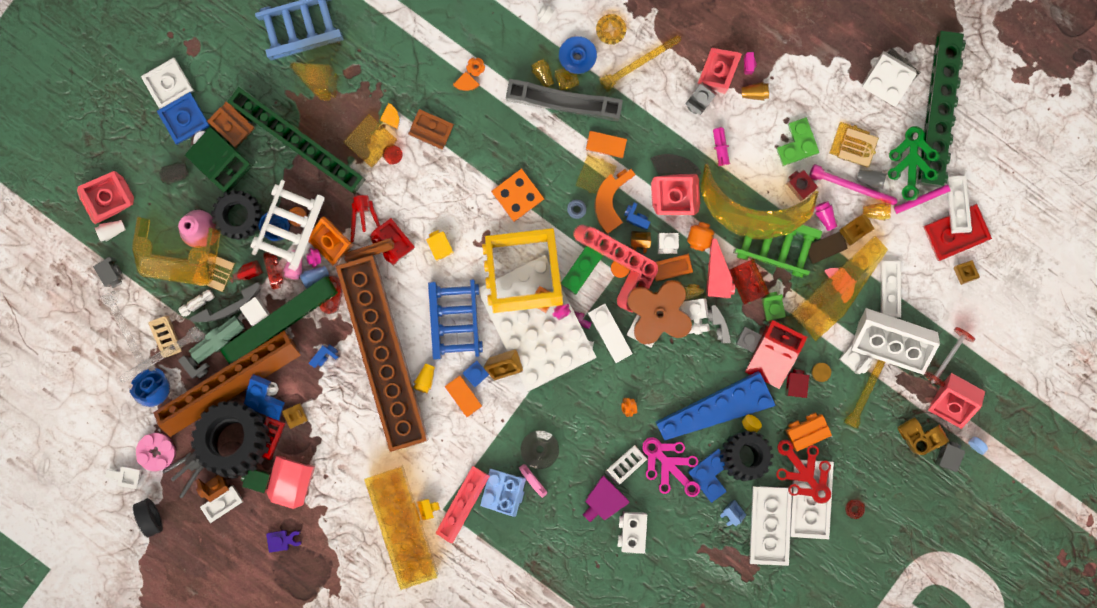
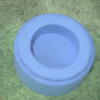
(978, 445)

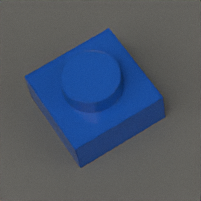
(475, 373)

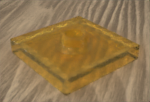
(369, 140)

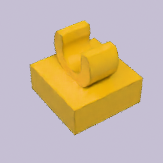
(426, 508)

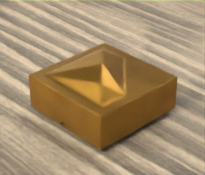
(966, 272)

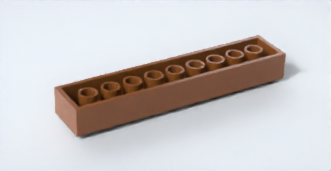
(382, 353)

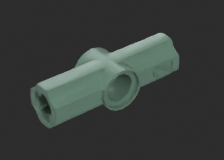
(216, 339)

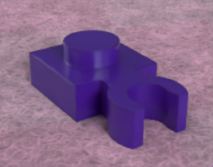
(280, 540)

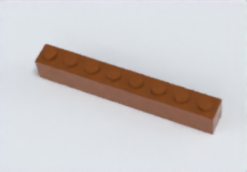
(226, 383)

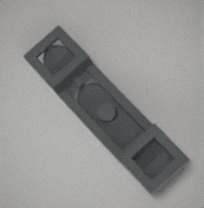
(248, 294)

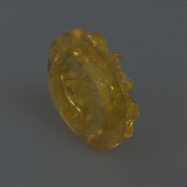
(616, 22)

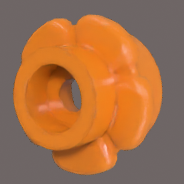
(475, 71)

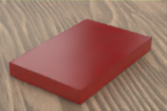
(947, 243)

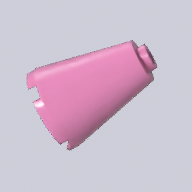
(195, 227)

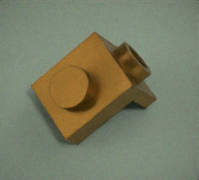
(856, 229)

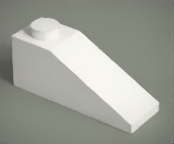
(610, 333)

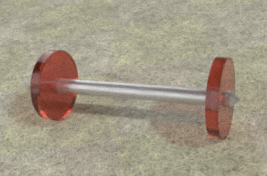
(963, 335)

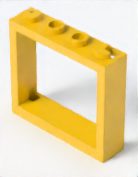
(527, 301)

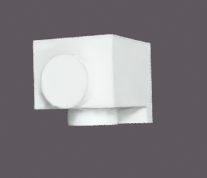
(668, 243)

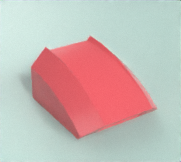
(676, 194)
(105, 196)
(289, 482)

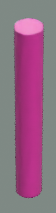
(923, 198)

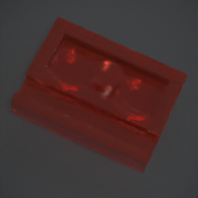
(748, 281)

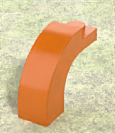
(604, 208)

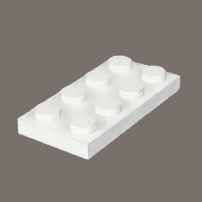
(807, 516)
(770, 525)

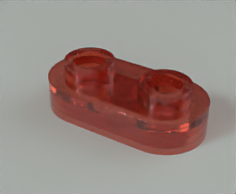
(271, 262)
(335, 299)

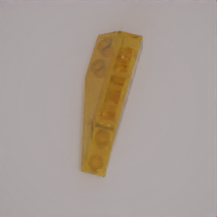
(837, 293)

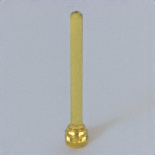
(609, 81)
(853, 419)

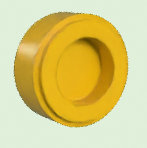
(751, 423)

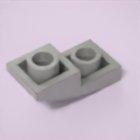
(716, 318)

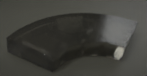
(674, 165)

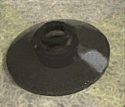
(535, 459)

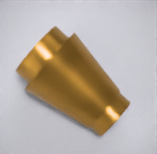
(756, 91)

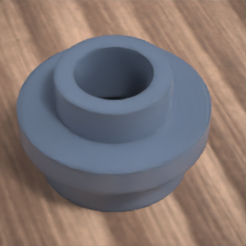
(572, 204)

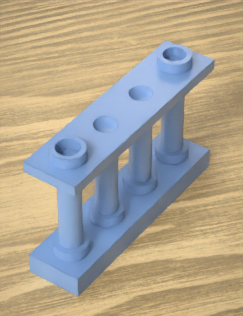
(294, 44)

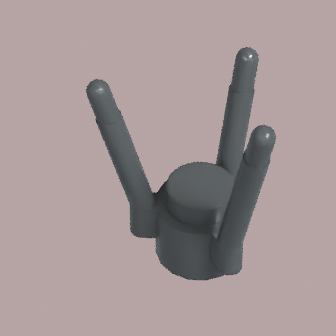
(192, 464)

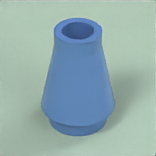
(312, 276)

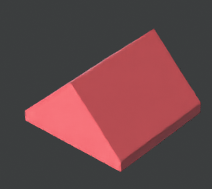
(719, 69)

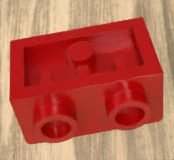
(402, 244)

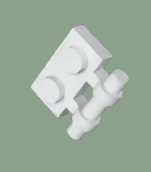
(696, 311)

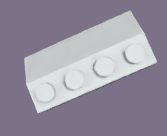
(895, 341)

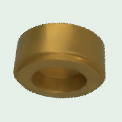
(821, 372)

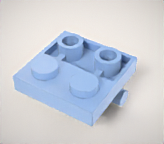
(503, 492)

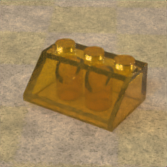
(318, 78)

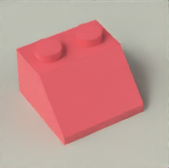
(957, 401)

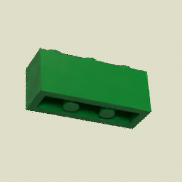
(581, 269)

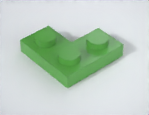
(803, 145)

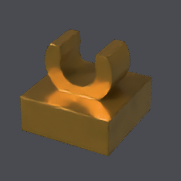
(640, 239)
(295, 415)

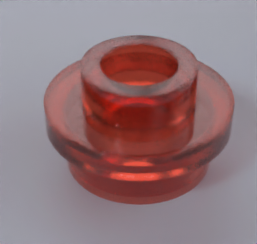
(855, 515)

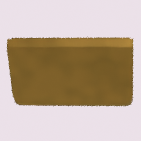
(503, 365)

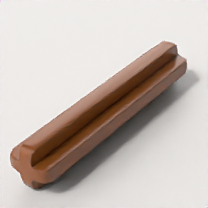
(369, 250)

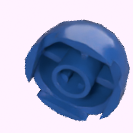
(150, 388)

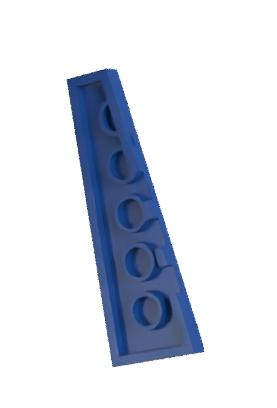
(724, 405)

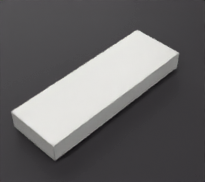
(959, 204)
(891, 288)

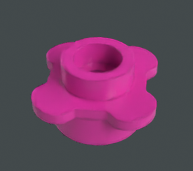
(313, 257)
(561, 311)

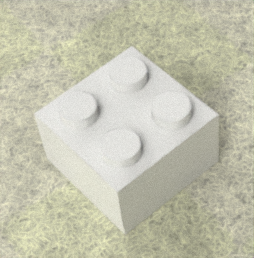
(889, 78)

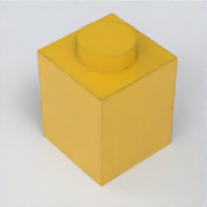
(439, 245)

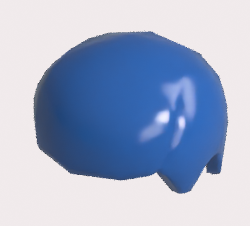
(277, 221)

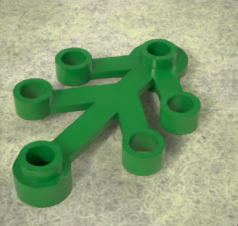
(912, 160)

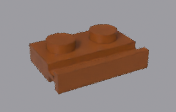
(231, 124)
(431, 129)

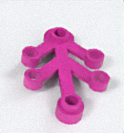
(668, 464)

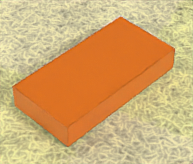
(606, 144)
(673, 267)
(463, 396)

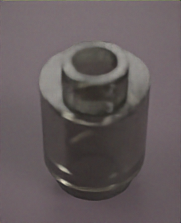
(174, 172)

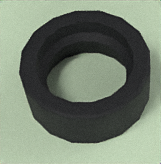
(147, 517)

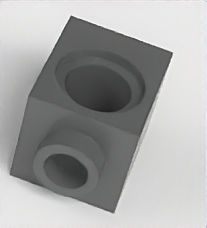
(950, 456)

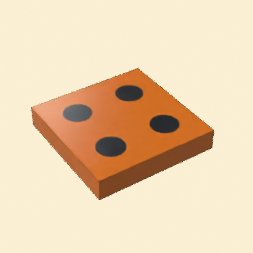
(517, 195)

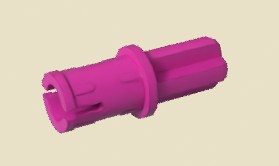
(721, 146)

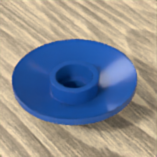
(577, 46)

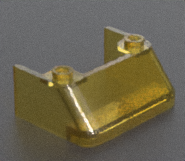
(195, 270)

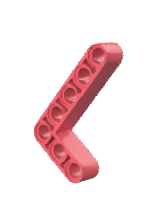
(623, 256)

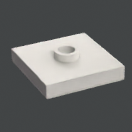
(167, 83)

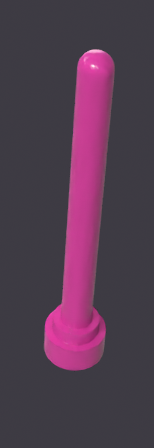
(819, 173)

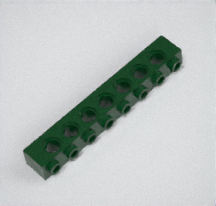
(944, 41)
(296, 140)

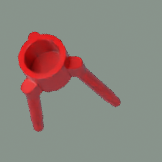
(361, 205)

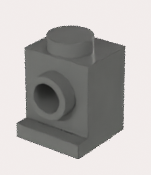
(109, 273)

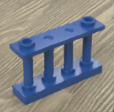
(439, 330)

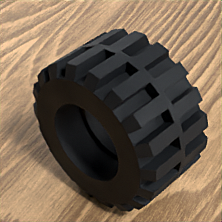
(222, 209)
(761, 456)

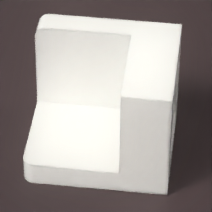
(254, 311)

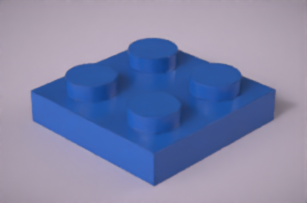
(183, 118)

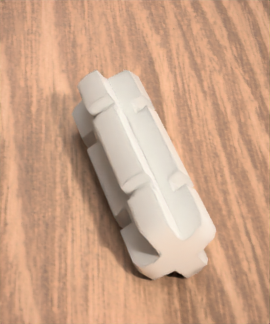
(196, 303)

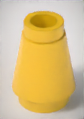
(424, 379)

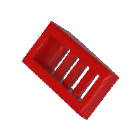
(249, 270)
(275, 440)

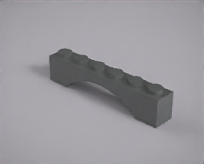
(548, 98)

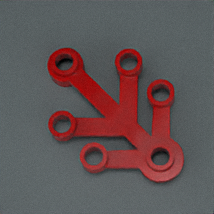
(806, 474)

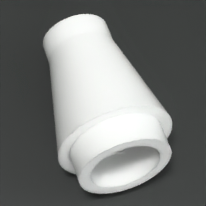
(109, 230)

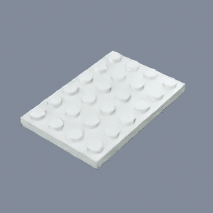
(542, 342)

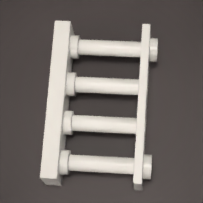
(300, 240)

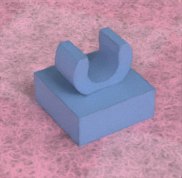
(734, 513)

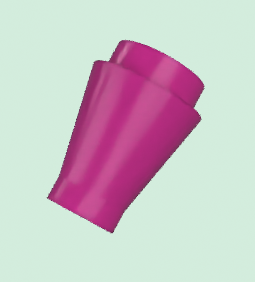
(826, 215)

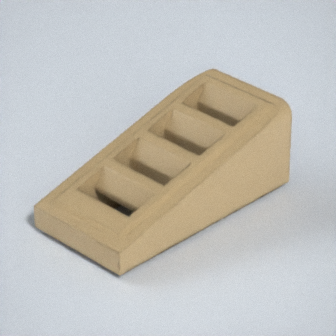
(168, 326)

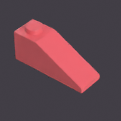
(719, 278)

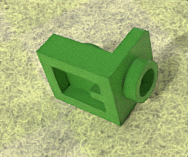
(773, 306)

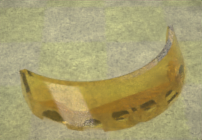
(753, 222)

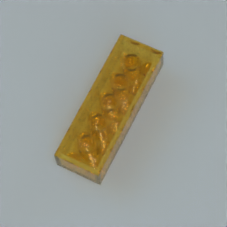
(401, 527)

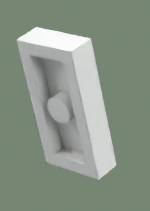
(222, 504)

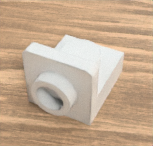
(856, 361)

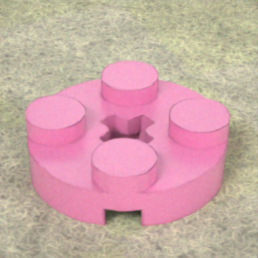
(164, 445)

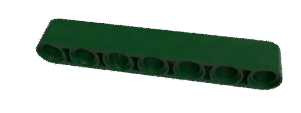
(280, 319)

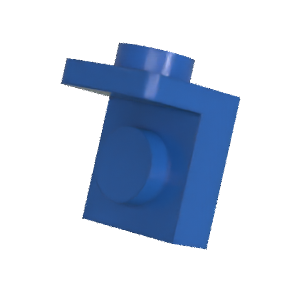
(638, 220)
(320, 357)

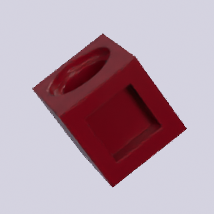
(810, 186)
(797, 384)

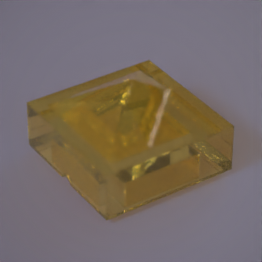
(566, 79)

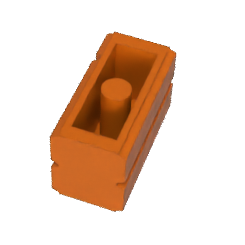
(808, 431)

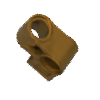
(913, 432)

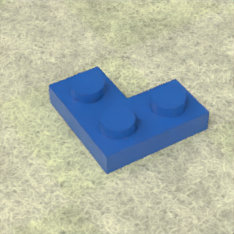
(258, 400)
(705, 474)

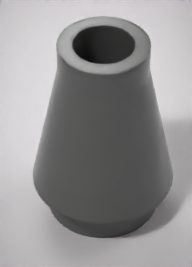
(872, 178)

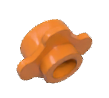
(629, 407)

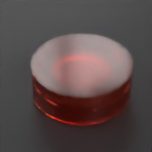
(392, 154)

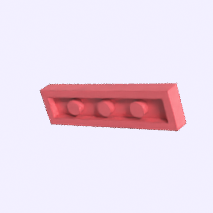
(462, 504)

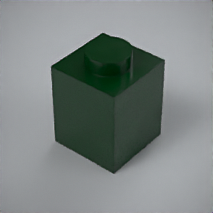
(256, 480)

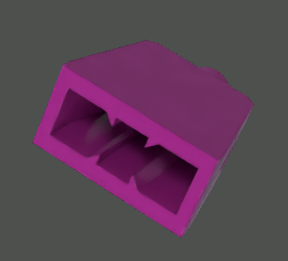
(604, 500)

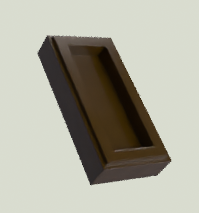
(826, 247)

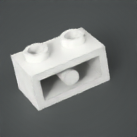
(633, 532)

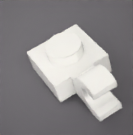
(126, 477)

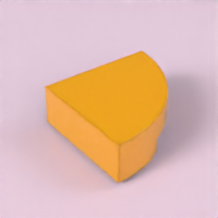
(390, 116)

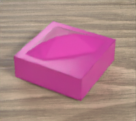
(749, 63)

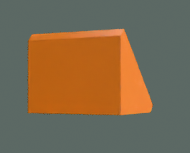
(329, 241)

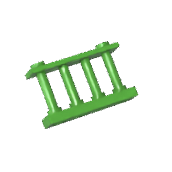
(810, 235)

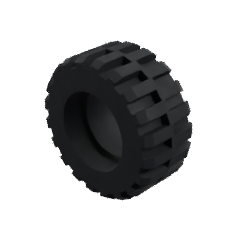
(214, 423)

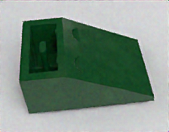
(218, 160)

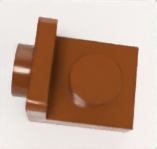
(213, 488)

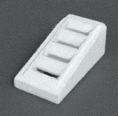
(612, 475)

